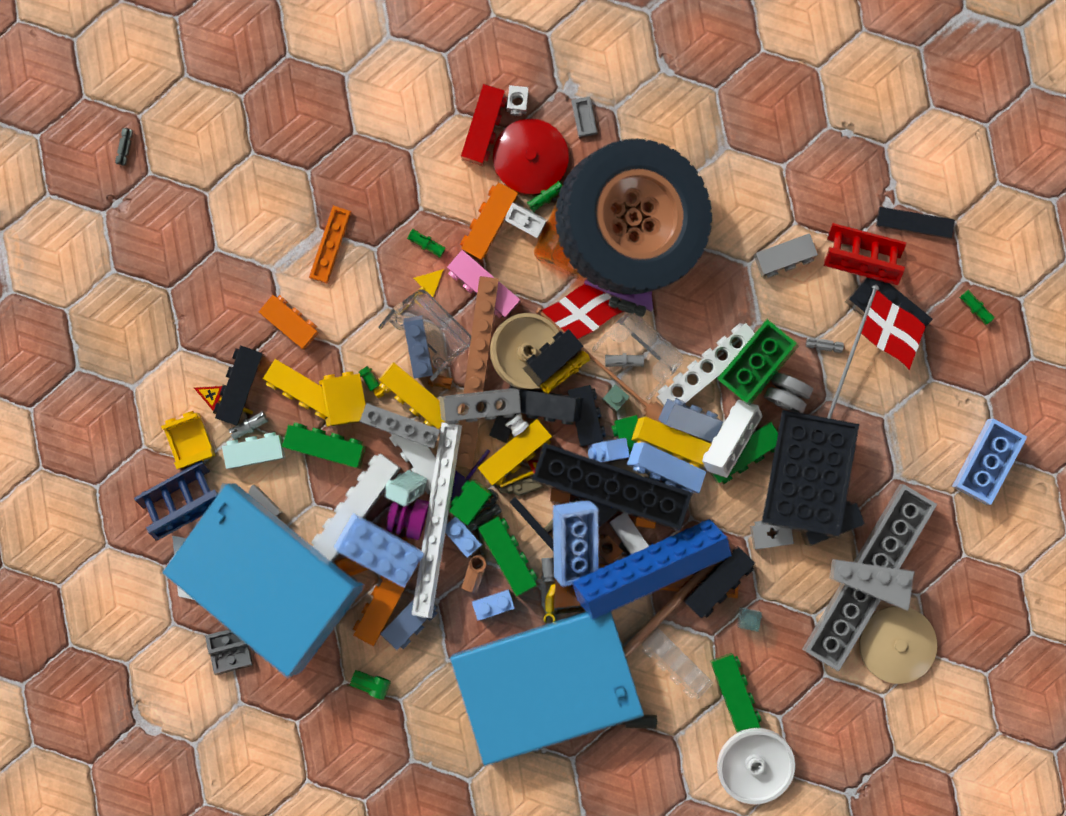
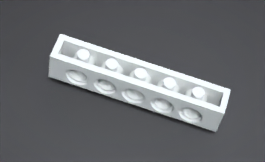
(740, 332)

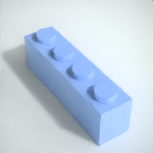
(665, 467)

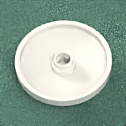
(755, 766)

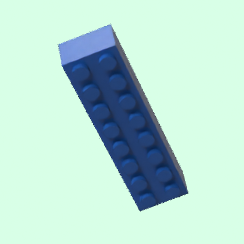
(651, 568)

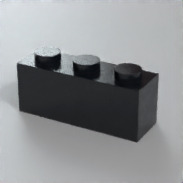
(552, 356)
(551, 406)
(588, 427)

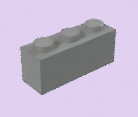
(786, 255)

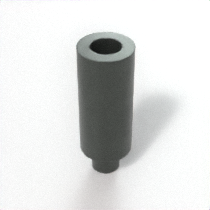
(643, 722)

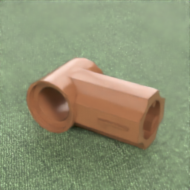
(474, 575)

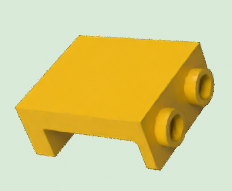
(343, 398)
(188, 440)

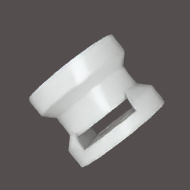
(517, 424)

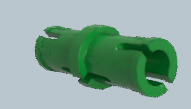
(545, 197)
(426, 243)
(977, 307)

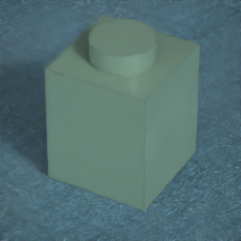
(615, 398)

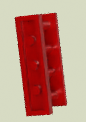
(864, 265)

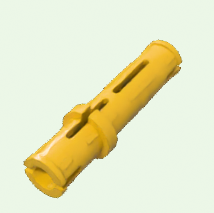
(570, 367)

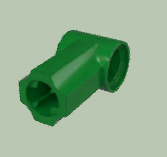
(374, 686)

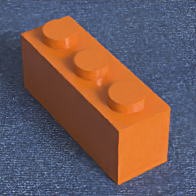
(289, 321)

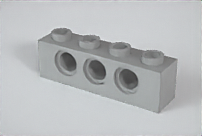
(450, 404)
(400, 425)

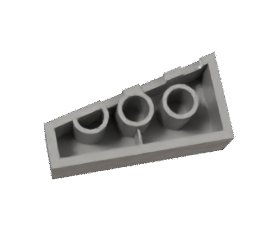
(880, 582)

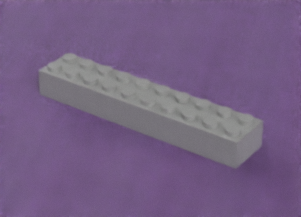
(885, 547)

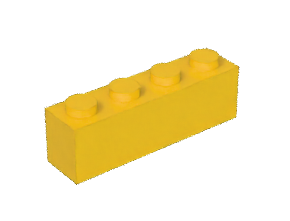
(296, 386)
(412, 393)
(671, 441)
(514, 452)

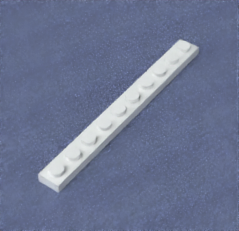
(436, 520)

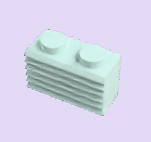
(405, 487)

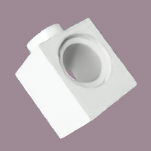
(517, 92)

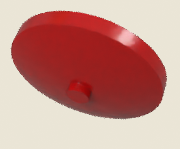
(530, 156)

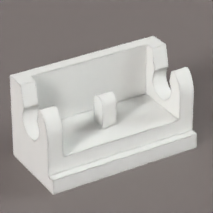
(525, 219)

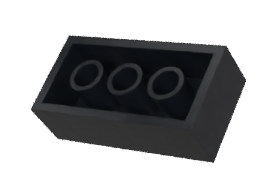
(860, 297)

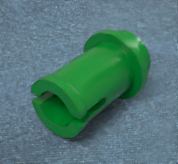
(369, 378)

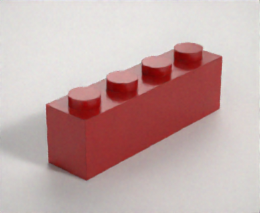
(483, 125)

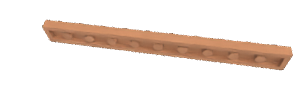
(477, 364)

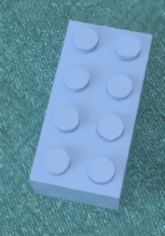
(989, 461)
(575, 541)
(378, 550)

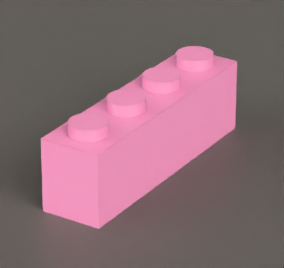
(469, 271)

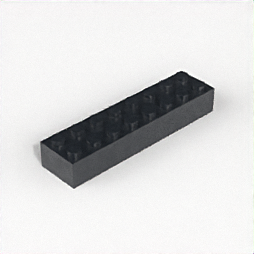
(612, 487)

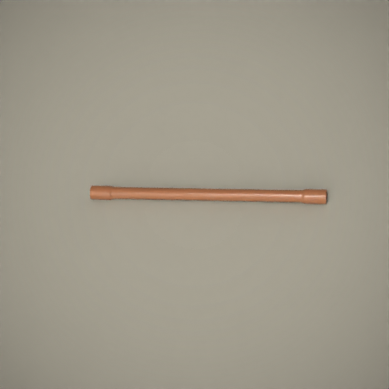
(668, 608)

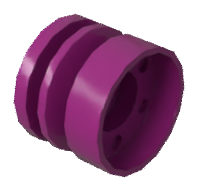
(408, 517)

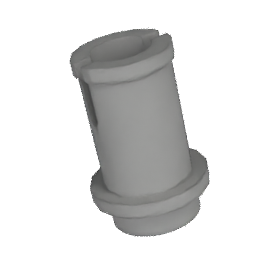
(548, 569)

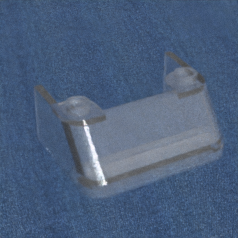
(443, 332)
(669, 357)

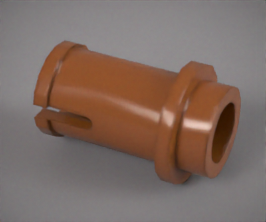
(441, 381)

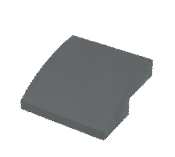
(227, 652)

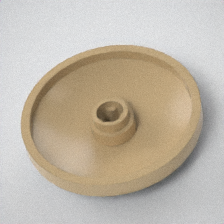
(516, 342)
(898, 645)

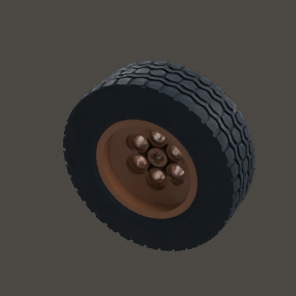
(676, 216)

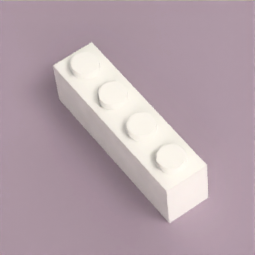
(732, 438)
(419, 456)

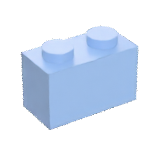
(609, 450)
(462, 536)
(493, 604)

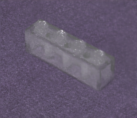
(677, 663)

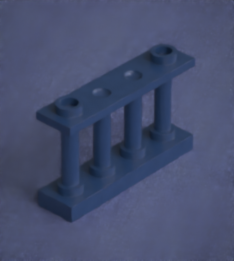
(187, 513)

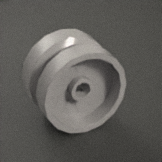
(788, 393)

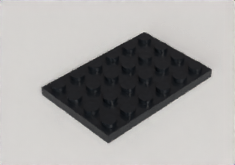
(810, 473)

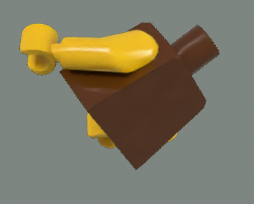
(561, 600)

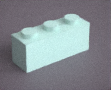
(253, 451)

